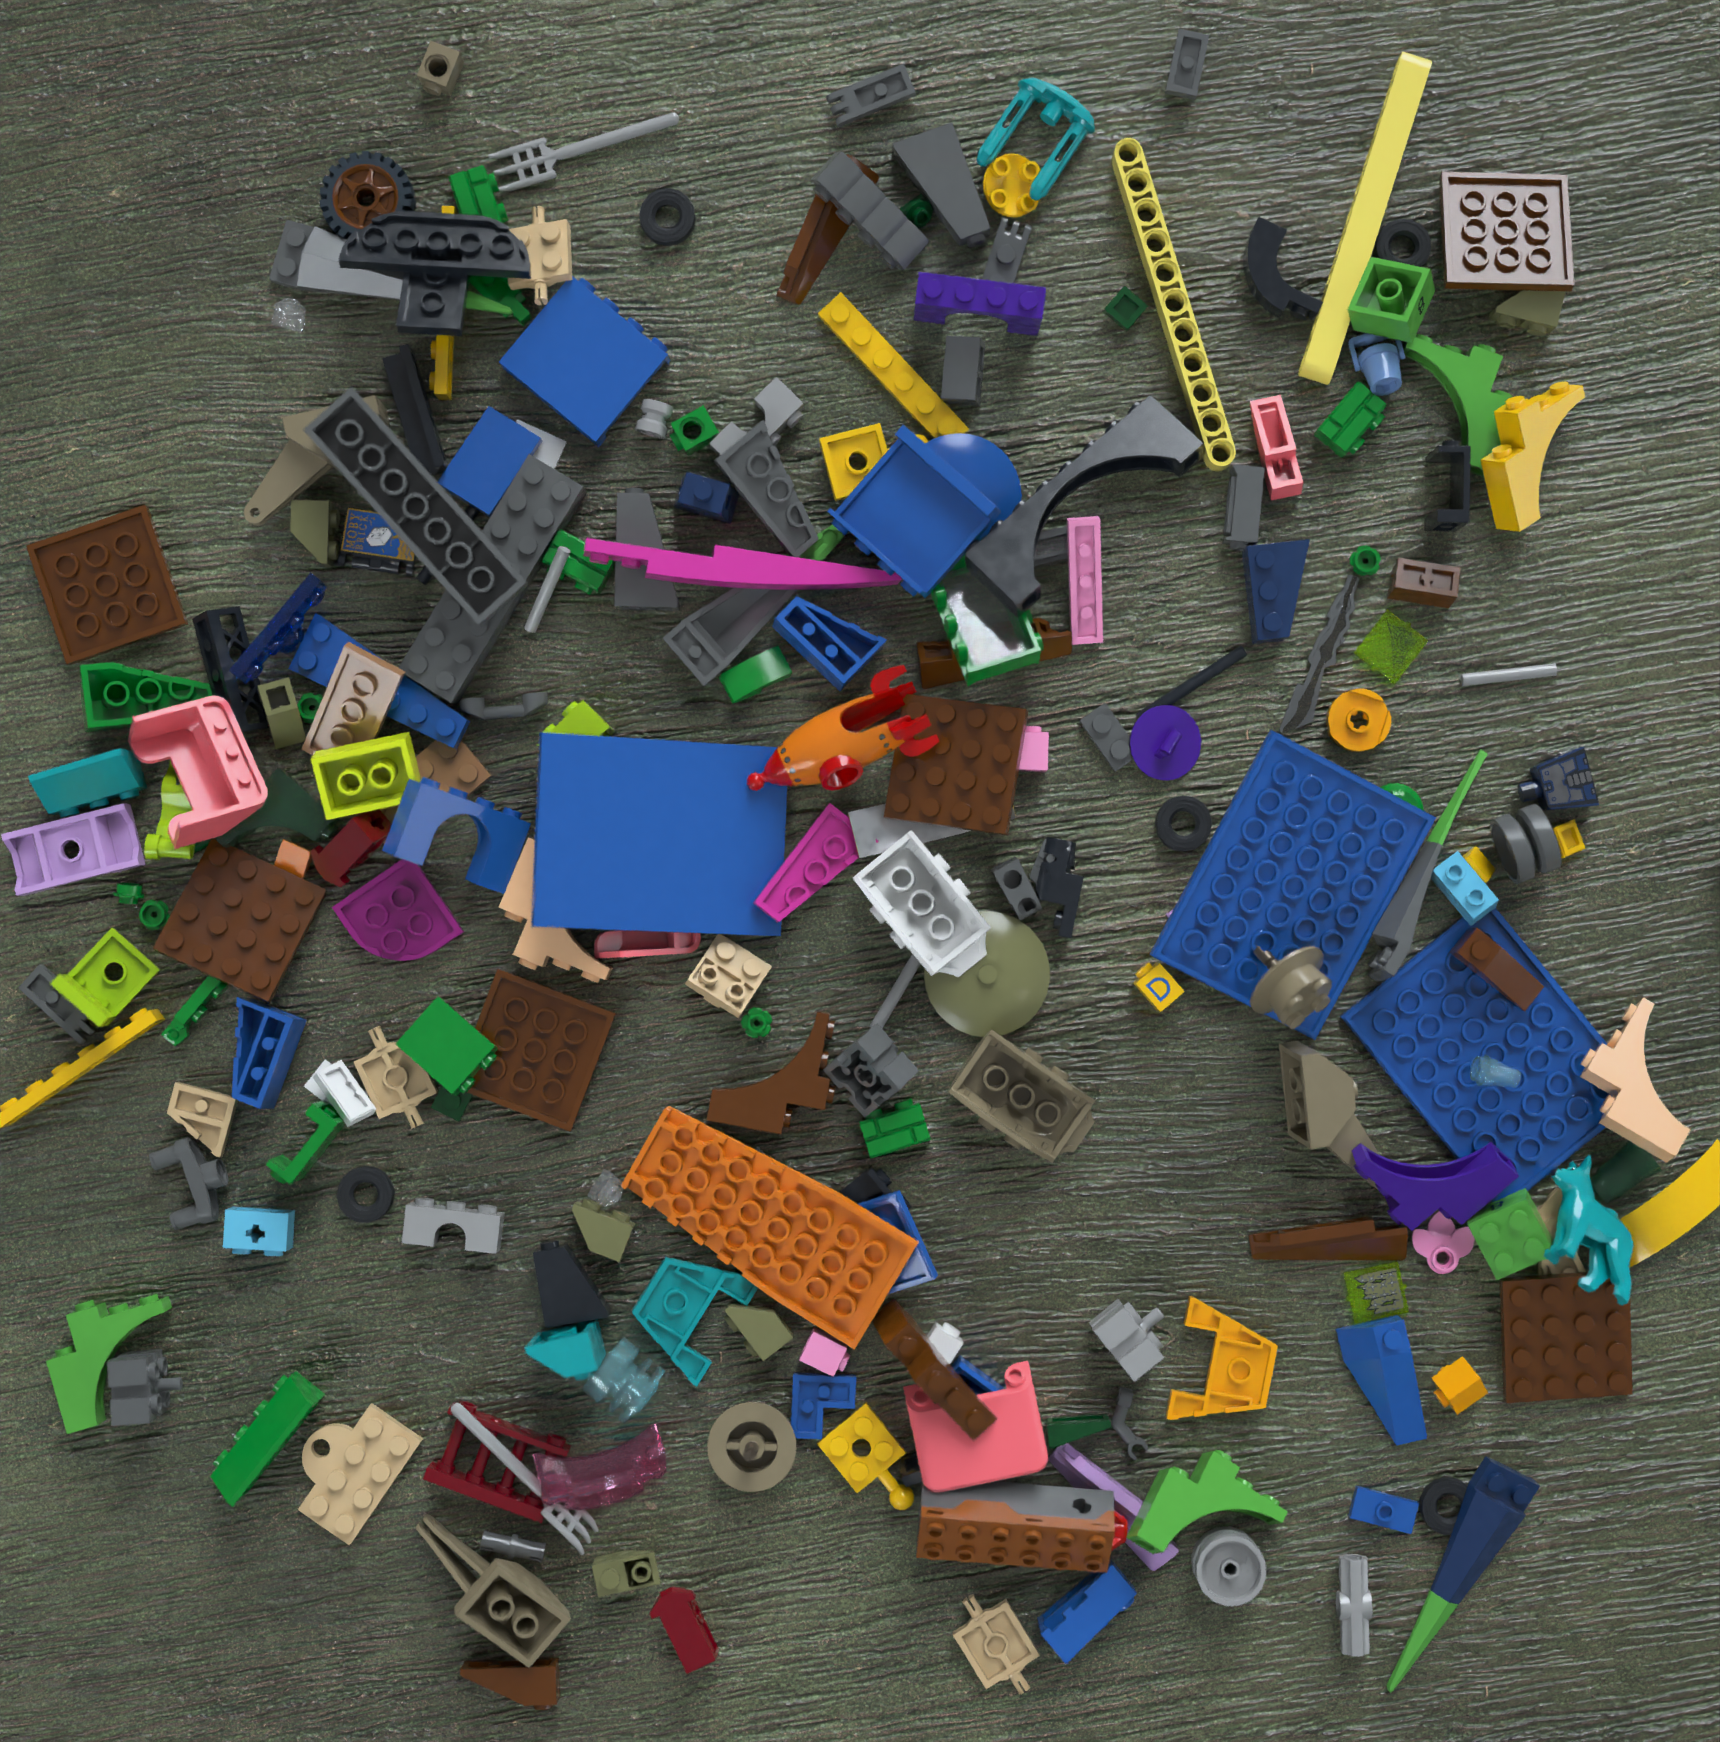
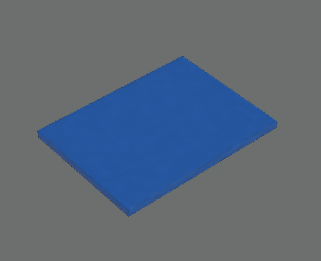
(654, 835)
(1291, 867)
(1442, 1015)

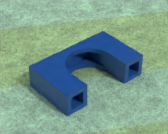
(426, 807)

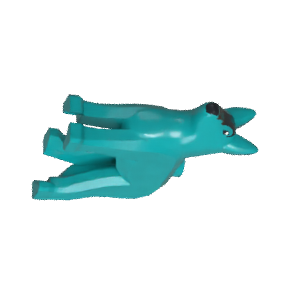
(1592, 1225)

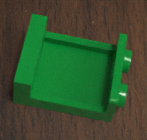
(447, 1047)
(329, 1126)

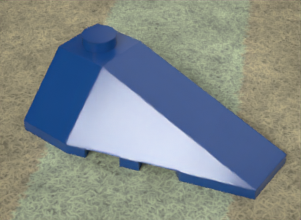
(1384, 1369)

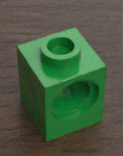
(699, 418)

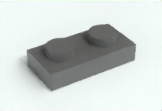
(1187, 64)
(1108, 736)

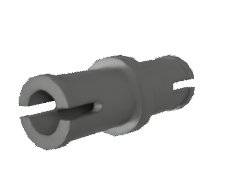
(512, 1546)

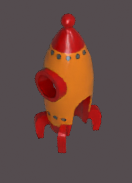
(834, 749)

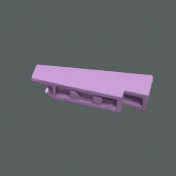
(1085, 1474)

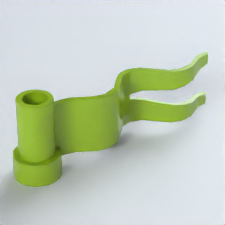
(173, 804)

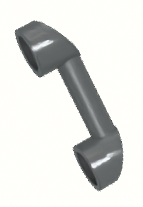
(531, 704)

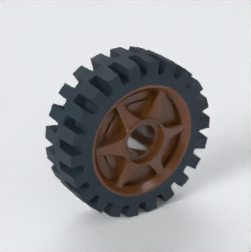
(361, 177)

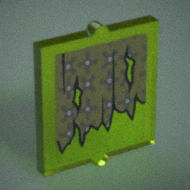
(1376, 1292)

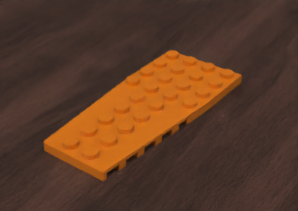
(772, 1224)

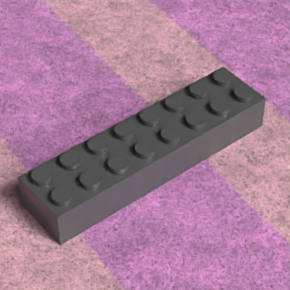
(416, 506)
(522, 529)

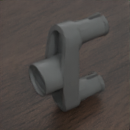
(202, 1179)

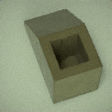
(1531, 310)
(314, 527)
(282, 713)
(603, 1232)
(761, 1327)
(625, 1571)

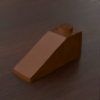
(1497, 967)
(512, 1679)

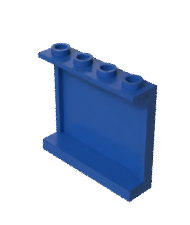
(584, 359)
(915, 514)

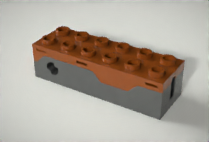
(1021, 1526)

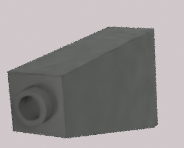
(943, 177)
(639, 526)

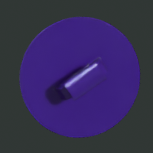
(1165, 742)

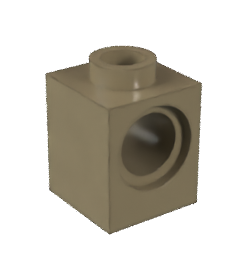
(437, 56)

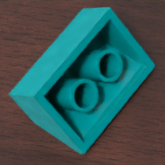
(89, 782)
(570, 1349)

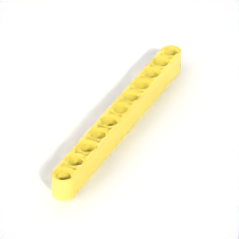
(1365, 216)
(1176, 290)

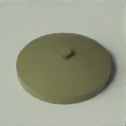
(1001, 988)

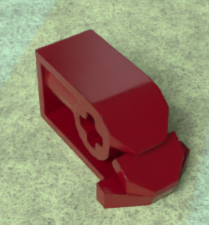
(351, 846)
(685, 1627)

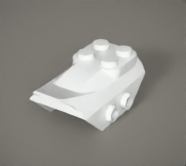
(924, 907)

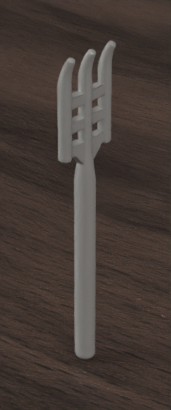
(550, 157)
(529, 1480)

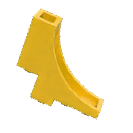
(1516, 465)

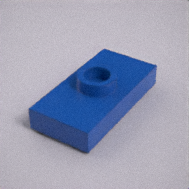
(1383, 1509)

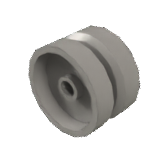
(1231, 1585)

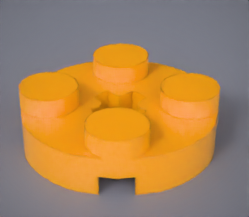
(1349, 704)

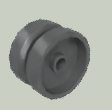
(1525, 843)

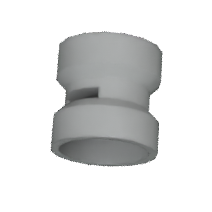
(653, 421)

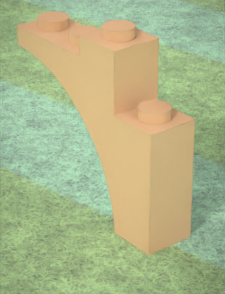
(540, 943)
(1622, 1072)

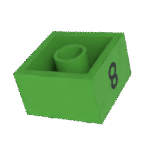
(1391, 299)
(1510, 1233)

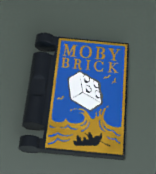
(373, 544)

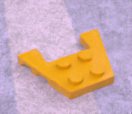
(1237, 1370)

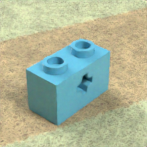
(1464, 888)
(275, 1222)

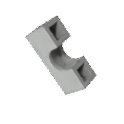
(780, 409)
(481, 1226)

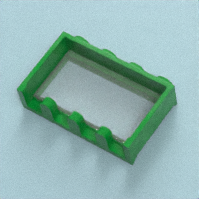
(982, 629)

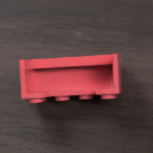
(209, 762)

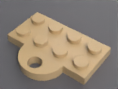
(355, 1471)

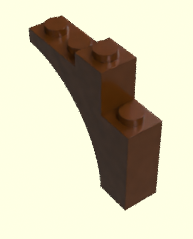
(765, 1103)
(931, 1370)

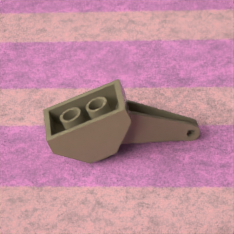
(297, 465)
(1321, 1103)
(505, 1601)

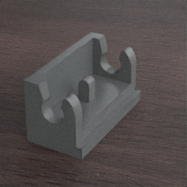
(963, 370)

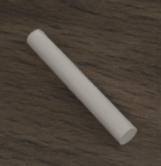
(547, 589)
(1508, 674)
(896, 992)

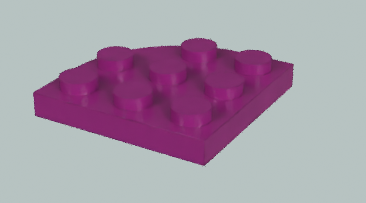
(398, 915)

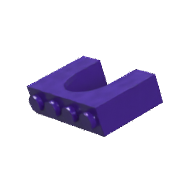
(946, 295)

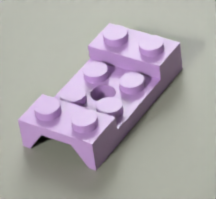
(105, 841)

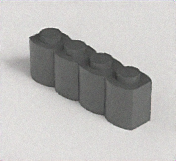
(869, 210)

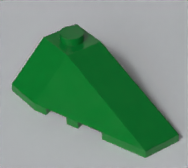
(118, 693)

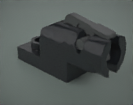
(1056, 883)

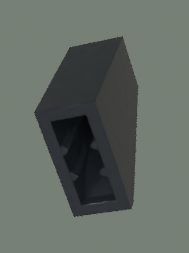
(566, 1287)

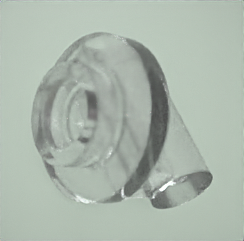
(289, 314)
(606, 1189)

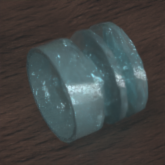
(624, 1380)

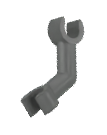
(1123, 1403)

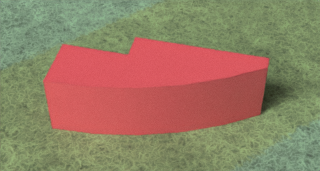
(1276, 448)

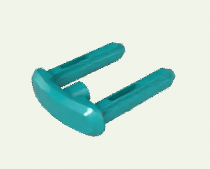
(1057, 104)

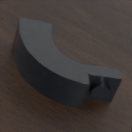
(1264, 278)

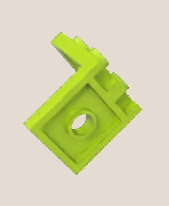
(91, 989)

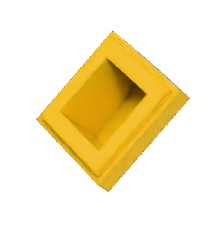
(1568, 838)
(1479, 863)

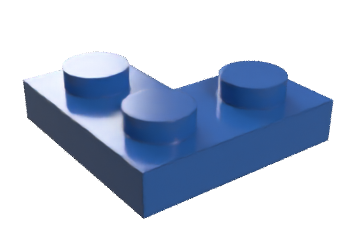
(814, 1392)

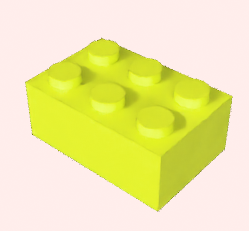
(364, 774)

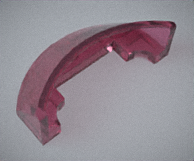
(603, 1476)

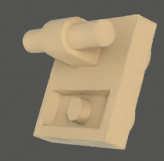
(728, 975)

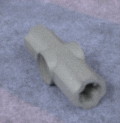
(1354, 1604)

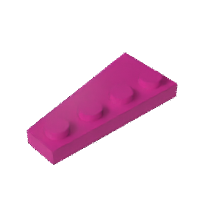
(812, 863)

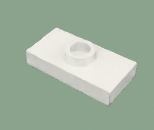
(344, 1093)

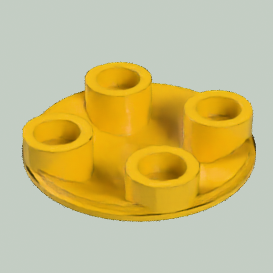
(1008, 185)

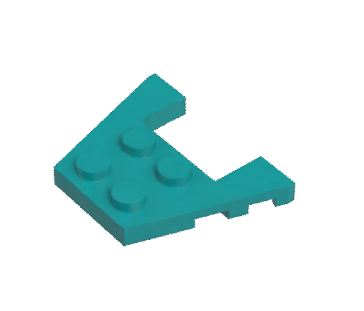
(676, 1303)

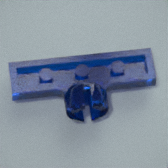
(282, 631)

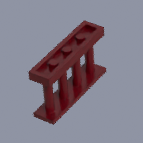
(474, 1483)

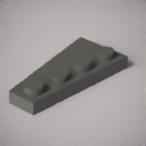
(761, 480)

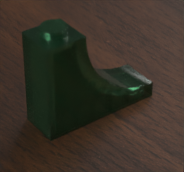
(286, 806)

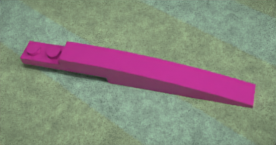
(738, 568)

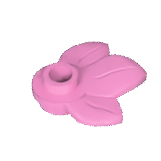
(1442, 1237)

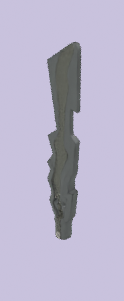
(1323, 654)

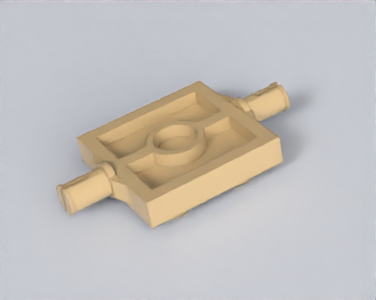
(548, 253)
(394, 1079)
(996, 1644)

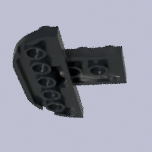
(437, 260)

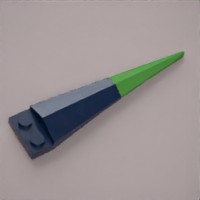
(1486, 1520)

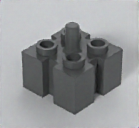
(871, 1070)
(138, 1386)

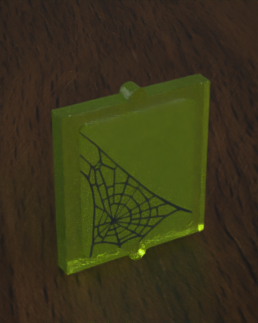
(1390, 646)

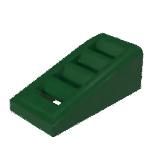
(1071, 1428)

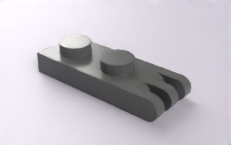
(871, 95)
(1006, 252)
(54, 1004)

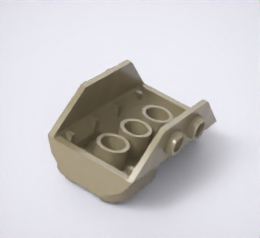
(1023, 1098)

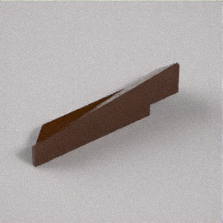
(815, 245)
(940, 666)
(1332, 1241)

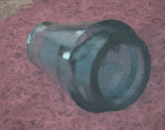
(1491, 1072)

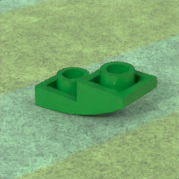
(755, 674)

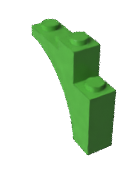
(1469, 385)
(97, 1336)
(1178, 1501)

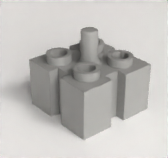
(1129, 1337)

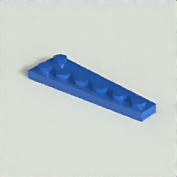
(412, 703)

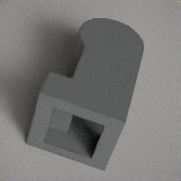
(1016, 887)

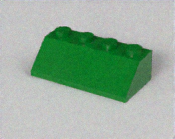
(265, 1437)

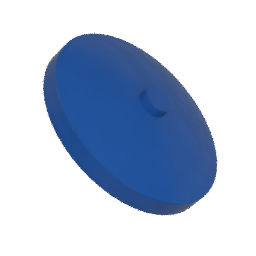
(983, 467)

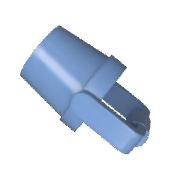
(1378, 363)

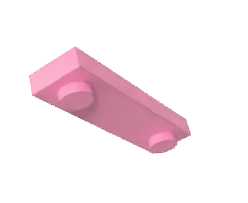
(1085, 580)

